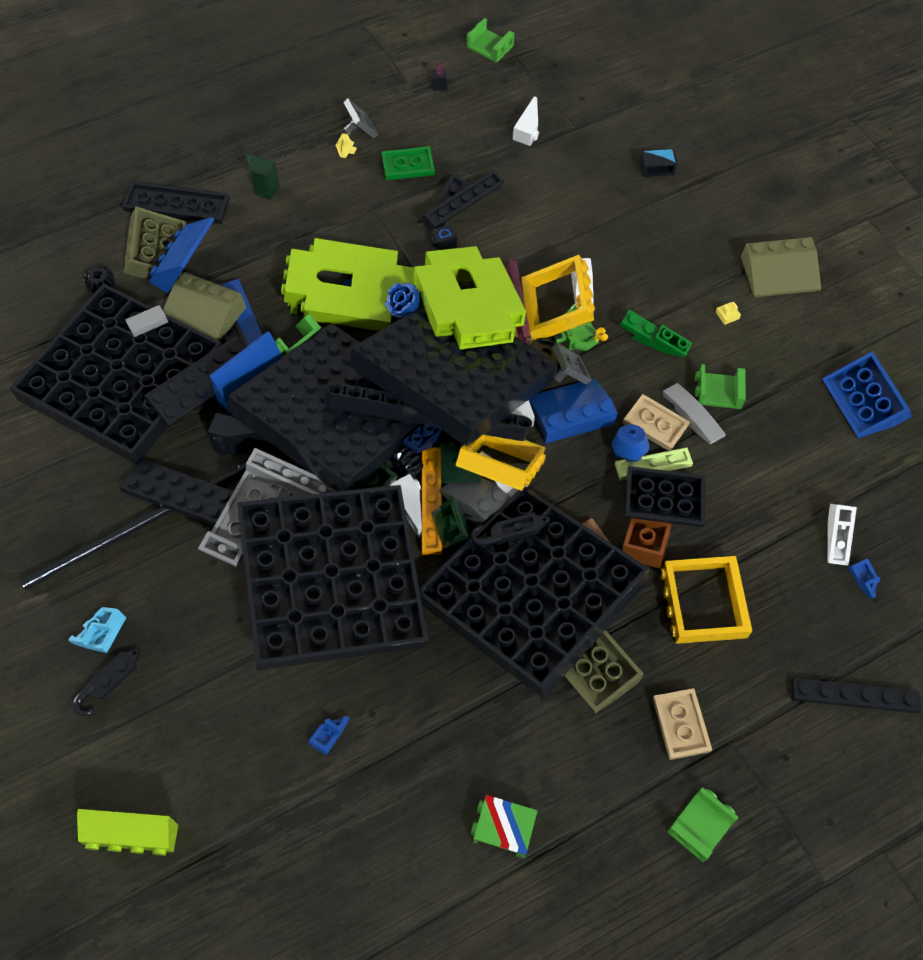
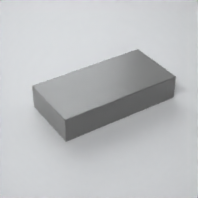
(146, 320)

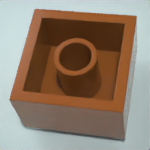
(647, 541)

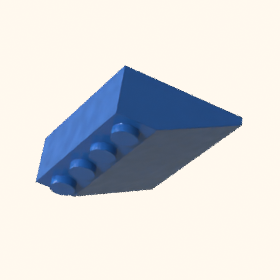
(178, 254)
(243, 368)
(867, 396)
(572, 410)

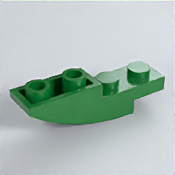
(658, 338)

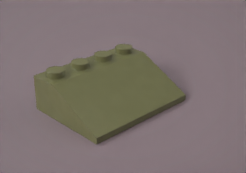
(147, 240)
(782, 267)
(204, 305)
(603, 673)

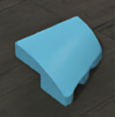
(100, 630)

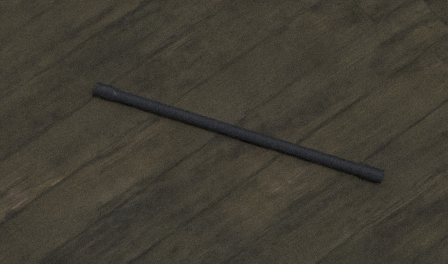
(38, 576)

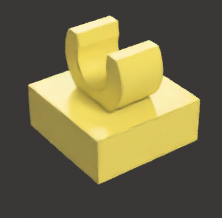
(345, 146)
(728, 313)

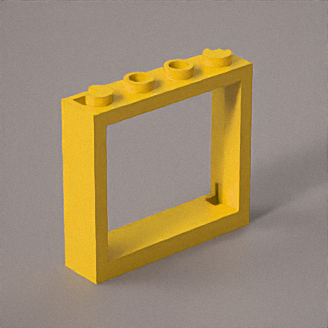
(567, 320)
(499, 471)
(737, 596)

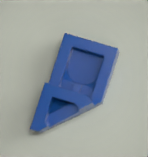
(865, 577)
(327, 734)

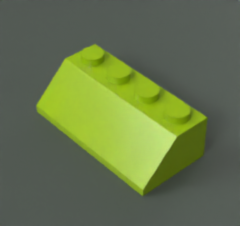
(126, 831)

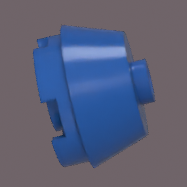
(402, 299)
(630, 443)

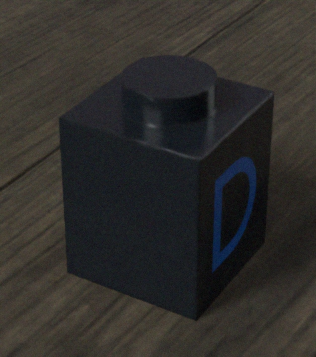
(444, 238)

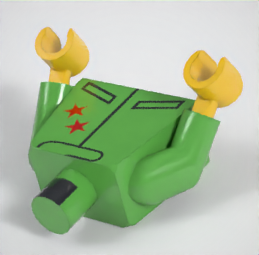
(582, 336)

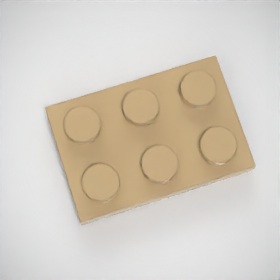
(657, 421)
(682, 724)

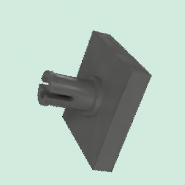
(360, 119)
(570, 364)

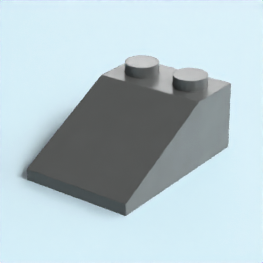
(477, 499)

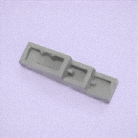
(690, 409)

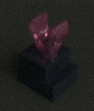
(439, 78)

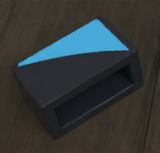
(658, 162)

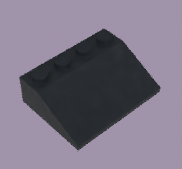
(664, 496)

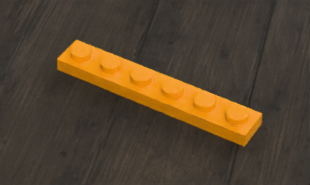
(431, 500)

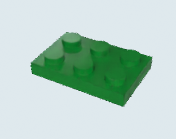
(408, 163)

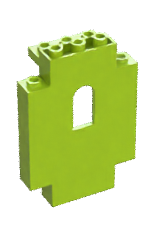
(354, 306)
(473, 315)

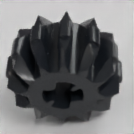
(97, 277)
(407, 461)

